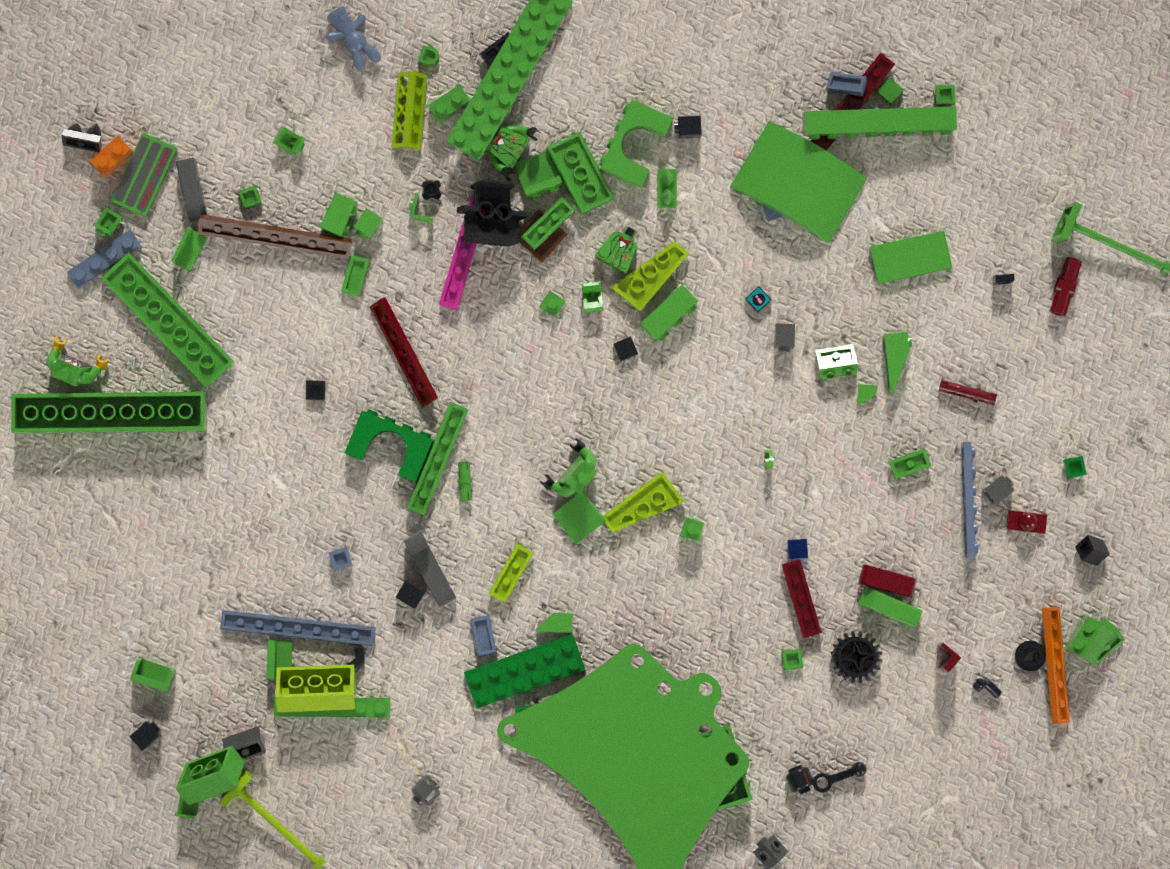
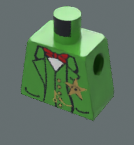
(618, 250)

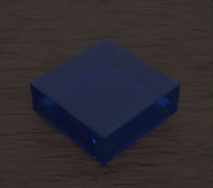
(797, 549)

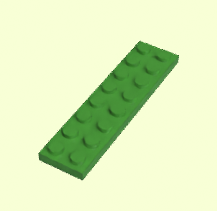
(167, 320)

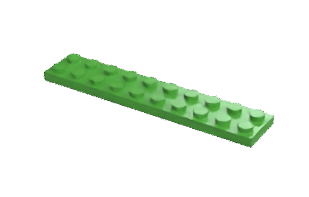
(507, 76)

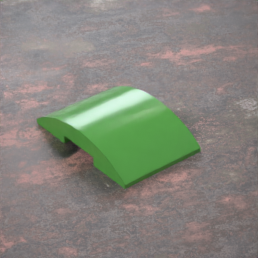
(799, 181)

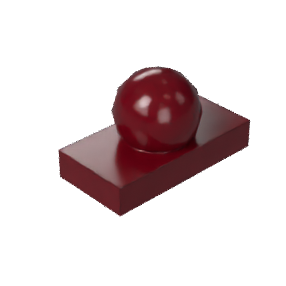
(1026, 521)

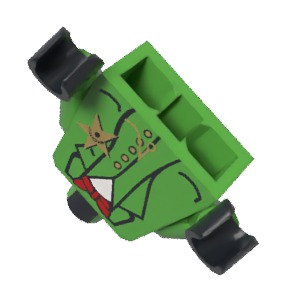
(508, 146)

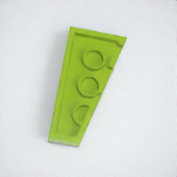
(646, 280)
(646, 502)

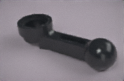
(858, 769)

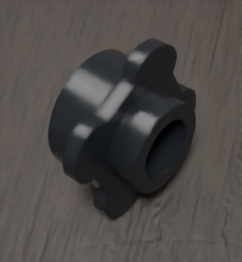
(427, 186)

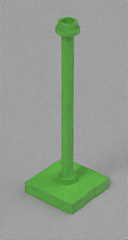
(1068, 223)

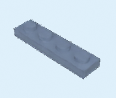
(104, 259)

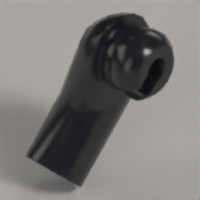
(359, 659)
(988, 685)

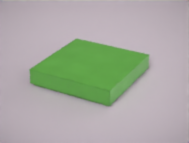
(579, 517)

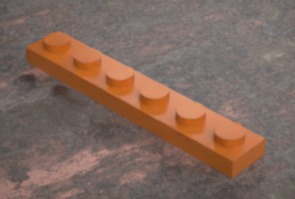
(1055, 665)

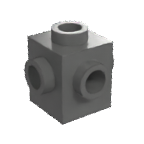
(770, 851)

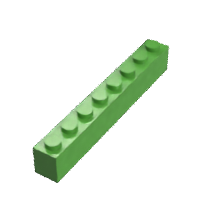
(879, 122)

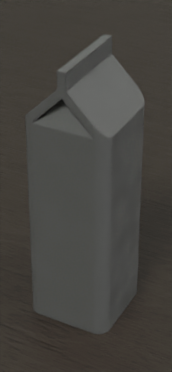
(191, 188)

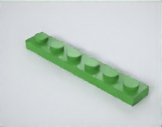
(437, 458)
(363, 708)

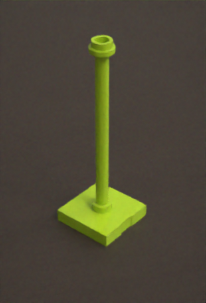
(240, 791)

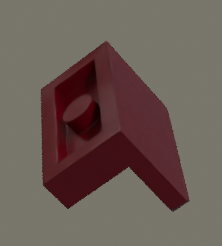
(951, 660)

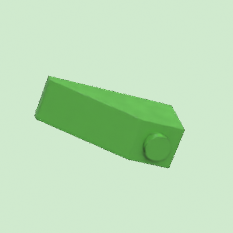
(896, 352)

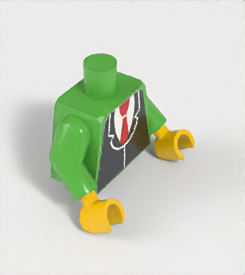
(71, 369)

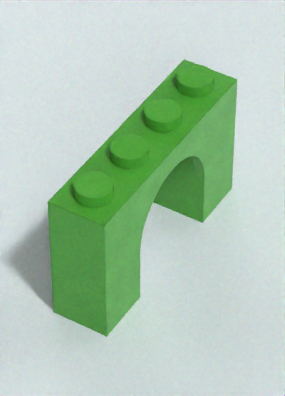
(636, 117)

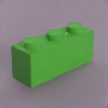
(669, 314)

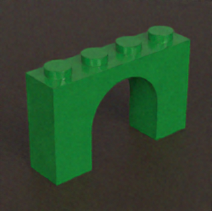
(370, 426)

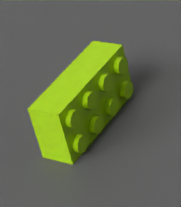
(315, 688)

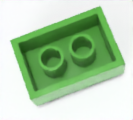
(210, 775)

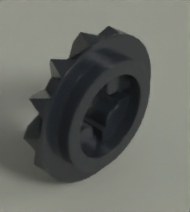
(1039, 656)

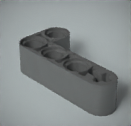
(430, 569)

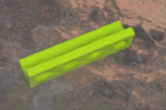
(413, 110)

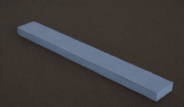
(297, 628)

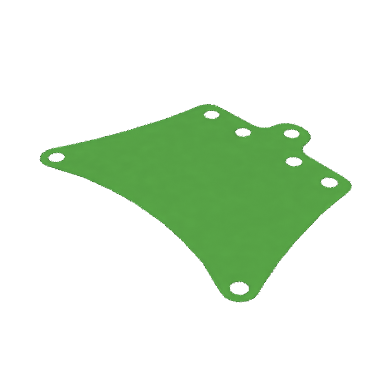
(637, 753)

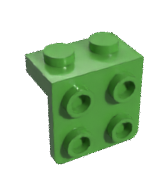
(538, 175)

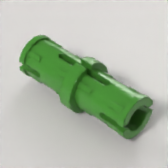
(464, 481)

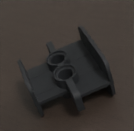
(491, 228)

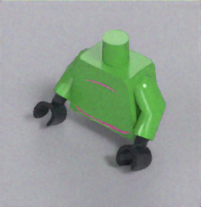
(577, 475)

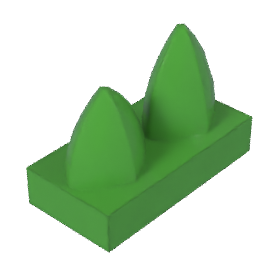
(667, 188)

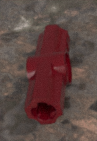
(1065, 286)

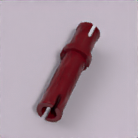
(967, 392)

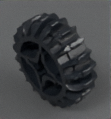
(839, 659)

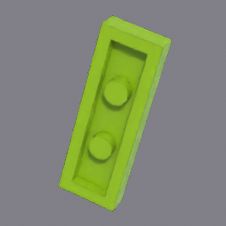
(511, 573)

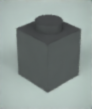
(784, 337)
(998, 489)

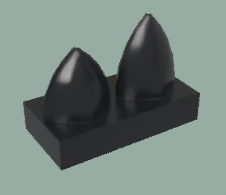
(75, 138)

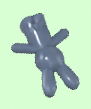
(353, 39)

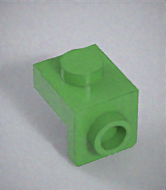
(289, 141)
(107, 222)
(592, 297)

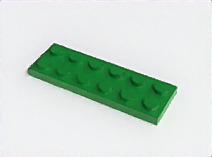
(524, 671)

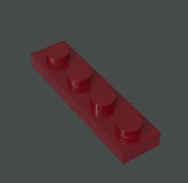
(801, 598)

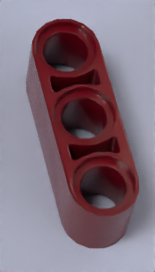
(887, 580)

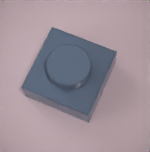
(340, 559)

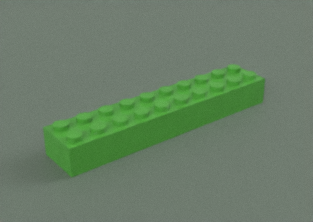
(108, 412)

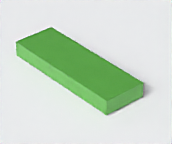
(548, 223)

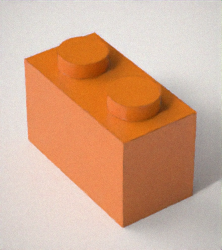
(111, 157)

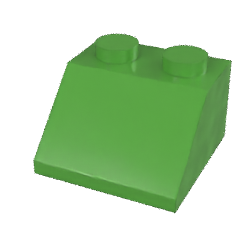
(1088, 639)

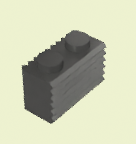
(247, 743)

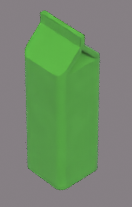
(890, 607)

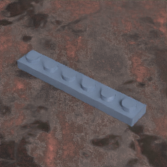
(969, 491)

